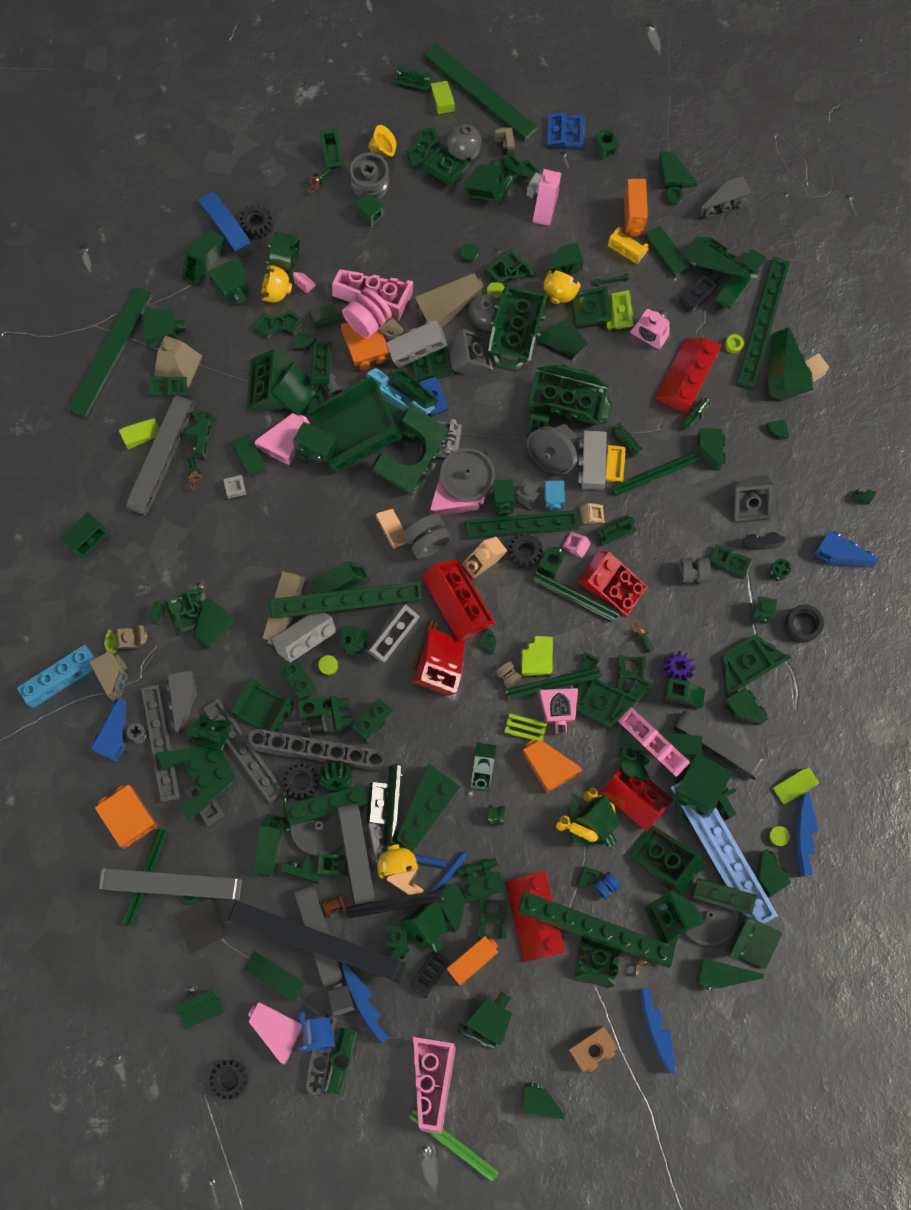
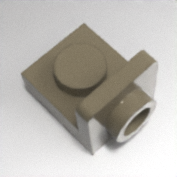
(505, 136)
(390, 328)
(131, 637)

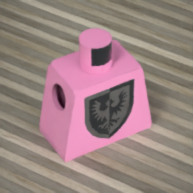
(652, 328)
(559, 707)

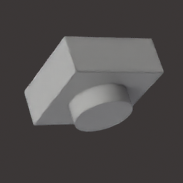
(533, 186)
(234, 486)

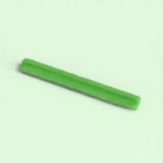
(461, 1150)

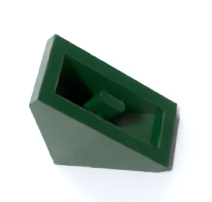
(332, 865)

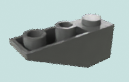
(731, 194)
(183, 693)

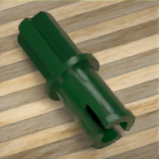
(696, 412)
(627, 439)

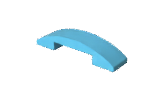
(393, 395)

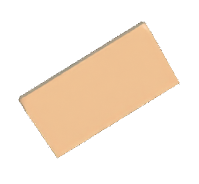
(392, 528)

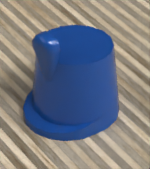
(316, 1033)

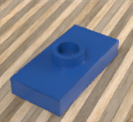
(433, 387)

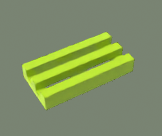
(523, 727)

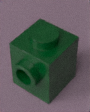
(369, 209)
(763, 610)

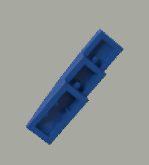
(224, 221)
(805, 827)
(361, 995)
(661, 1038)

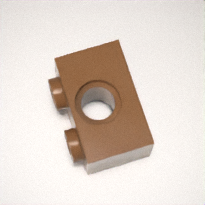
(580, 1050)

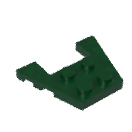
(604, 702)
(207, 771)

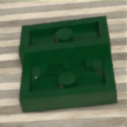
(433, 365)
(294, 389)

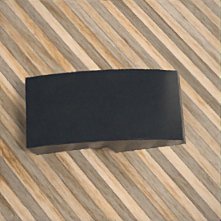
(770, 541)

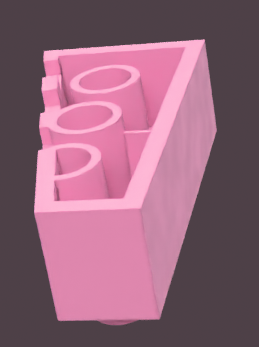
(394, 292)
(433, 1077)

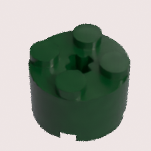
(283, 251)

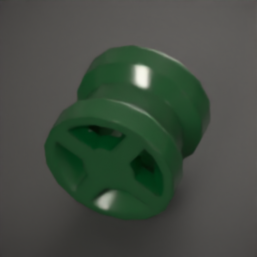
(783, 566)
(496, 815)

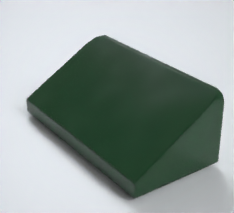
(327, 313)

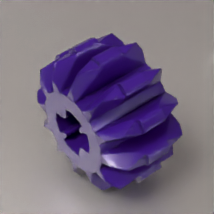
(672, 662)

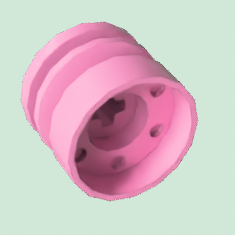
(367, 312)

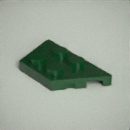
(749, 662)

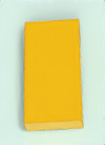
(615, 463)

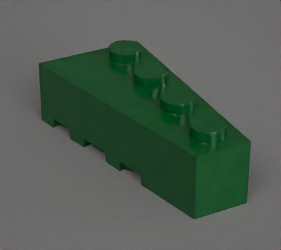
(428, 805)

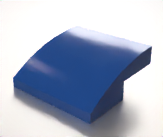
(566, 131)

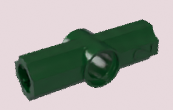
(337, 1075)

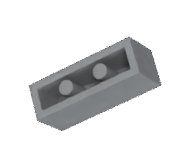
(416, 343)
(592, 460)
(392, 633)
(304, 635)

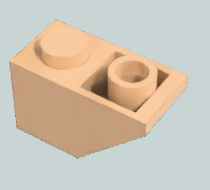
(484, 556)

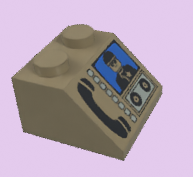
(111, 674)

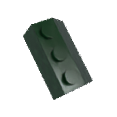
(263, 375)

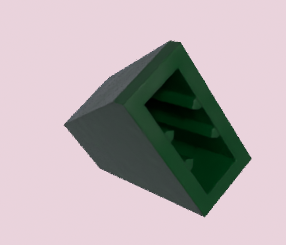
(202, 256)
(343, 577)
(269, 845)

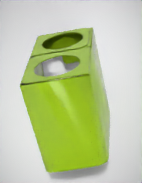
(537, 657)

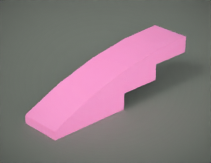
(653, 741)

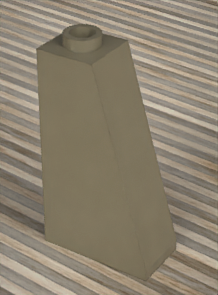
(448, 300)
(289, 585)

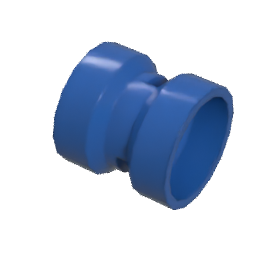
(607, 885)

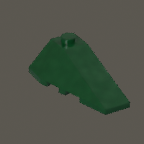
(713, 255)
(787, 369)

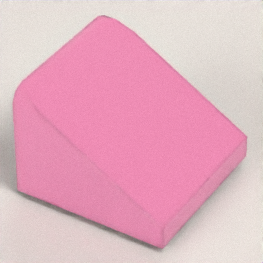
(303, 282)
(576, 544)

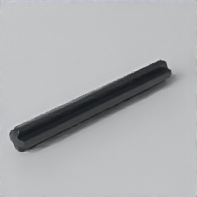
(395, 903)

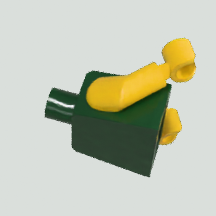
(594, 821)

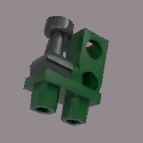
(328, 711)

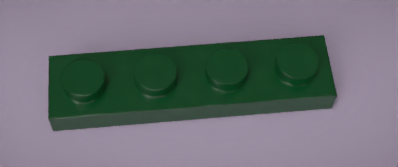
(325, 805)

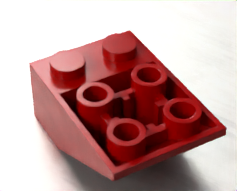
(612, 582)
(440, 663)

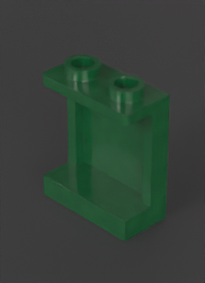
(262, 707)
(702, 785)

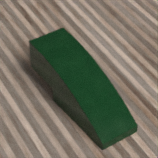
(275, 976)

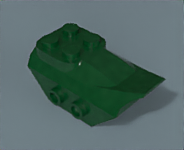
(516, 326)
(570, 394)

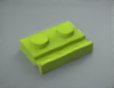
(620, 310)

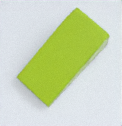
(443, 97)
(139, 433)
(795, 785)

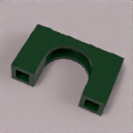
(431, 436)

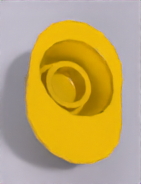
(382, 142)

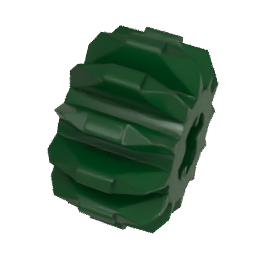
(335, 776)

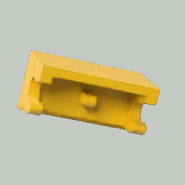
(627, 246)

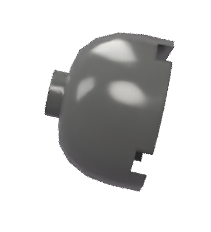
(464, 141)
(481, 311)

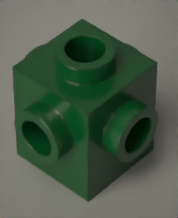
(353, 639)

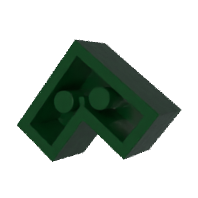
(314, 443)

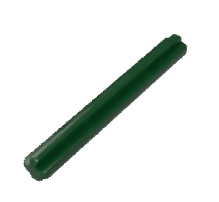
(654, 474)
(575, 596)
(553, 683)
(149, 866)

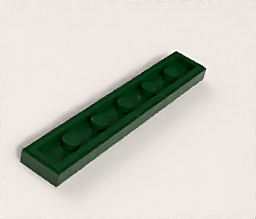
(521, 523)

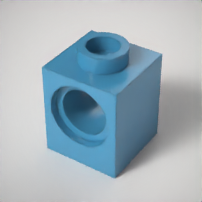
(554, 495)

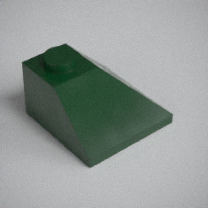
(673, 916)

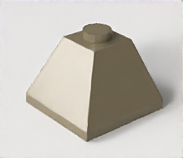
(177, 360)

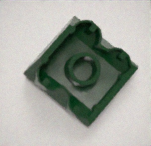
(597, 963)

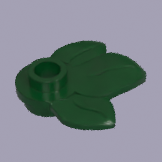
(633, 763)

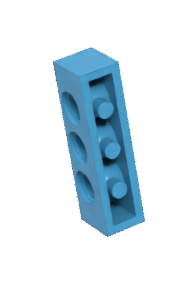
(57, 677)

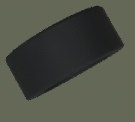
(814, 613)

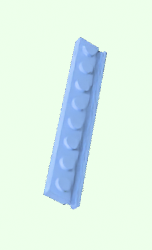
(729, 859)

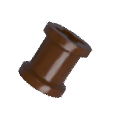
(334, 905)

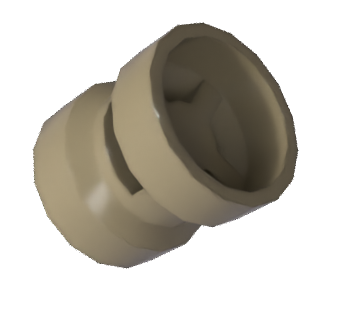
(509, 674)

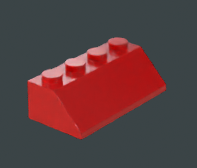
(688, 373)
(457, 599)
(534, 936)

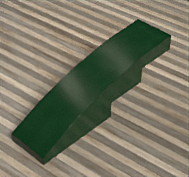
(737, 284)
(684, 743)

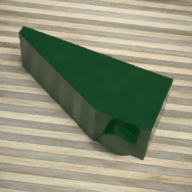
(536, 420)
(720, 975)

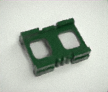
(624, 674)
(210, 724)
(487, 918)

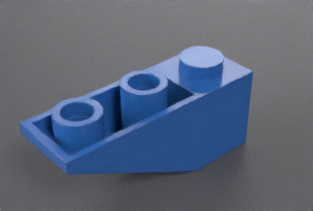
(844, 552)
(113, 733)

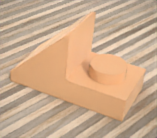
(402, 882)

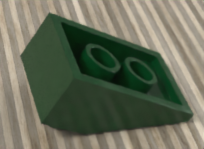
(667, 860)

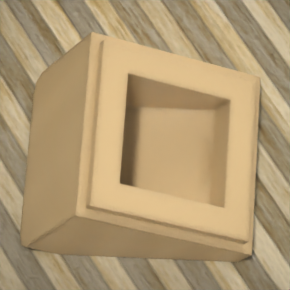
(592, 514)

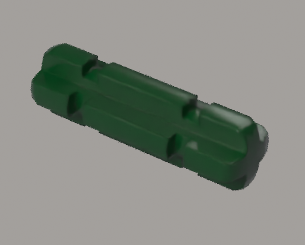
(508, 181)

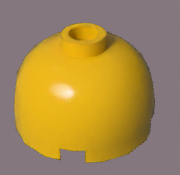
(275, 285)
(560, 287)
(396, 861)

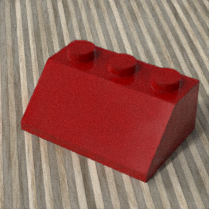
(637, 798)

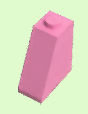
(547, 197)
(279, 439)
(446, 505)
(275, 1029)

